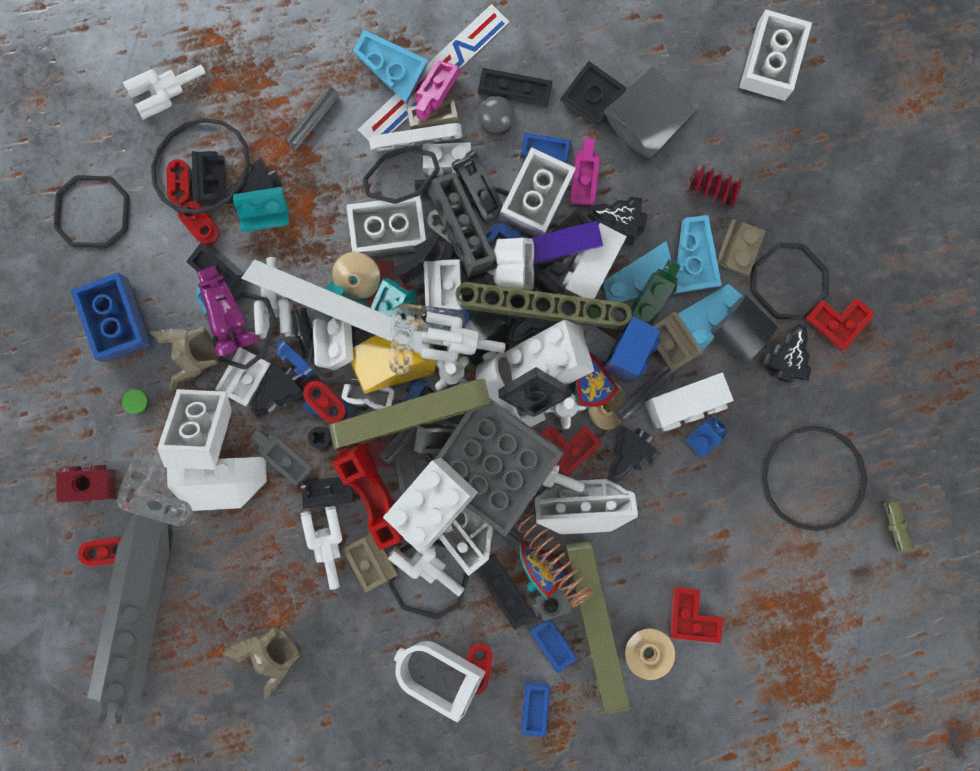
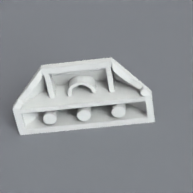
(224, 488)
(598, 508)
(468, 540)

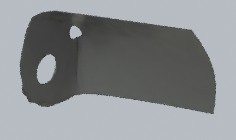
(649, 113)

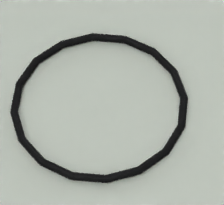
(177, 130)
(862, 467)

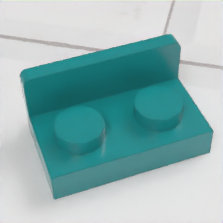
(262, 209)
(391, 295)

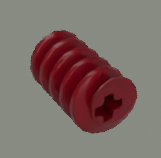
(715, 185)

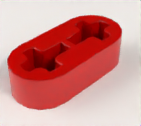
(173, 182)

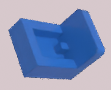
(503, 232)
(707, 436)

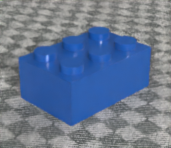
(111, 317)
(631, 350)

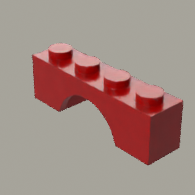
(360, 473)

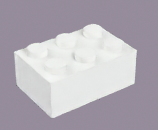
(775, 55)
(536, 193)
(385, 227)
(593, 265)
(557, 351)
(689, 402)
(195, 429)
(430, 504)

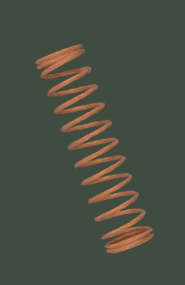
(581, 595)

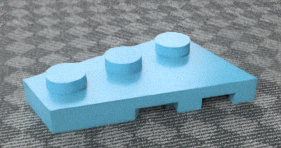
(708, 312)

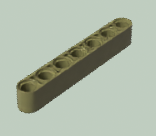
(555, 302)
(410, 414)
(598, 629)

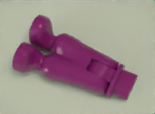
(223, 313)

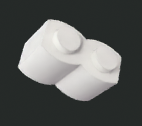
(514, 263)
(376, 399)

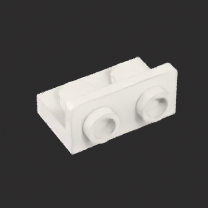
(446, 154)
(332, 343)

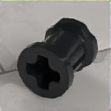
(312, 438)

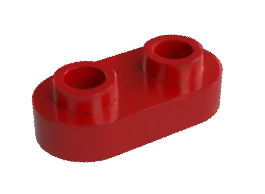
(198, 222)
(325, 402)
(105, 552)
(484, 663)

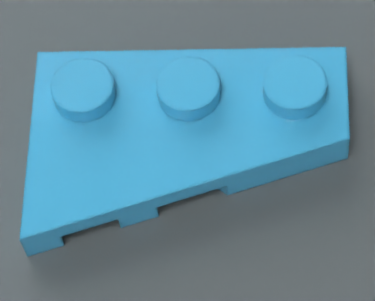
(391, 63)
(696, 257)
(630, 281)

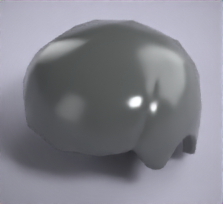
(496, 114)

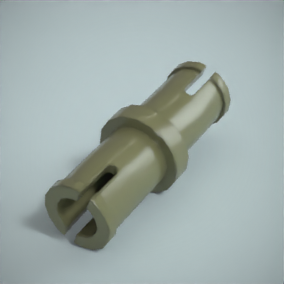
(898, 525)

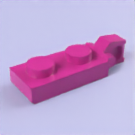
(435, 88)
(585, 175)

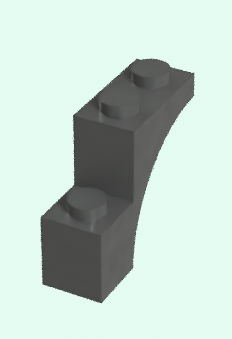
(433, 437)

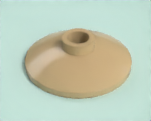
(363, 269)
(604, 415)
(658, 663)

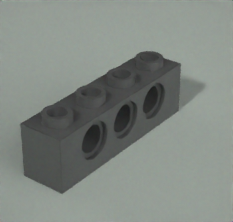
(461, 225)

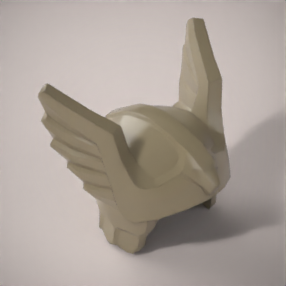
(189, 350)
(269, 655)

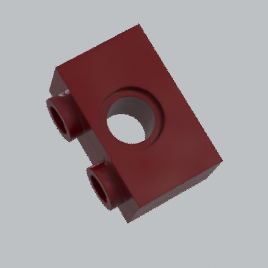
(70, 484)

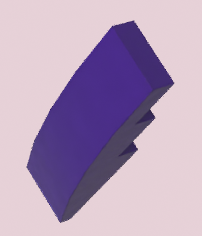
(566, 242)

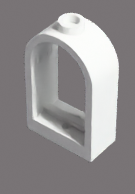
(495, 371)
(466, 692)

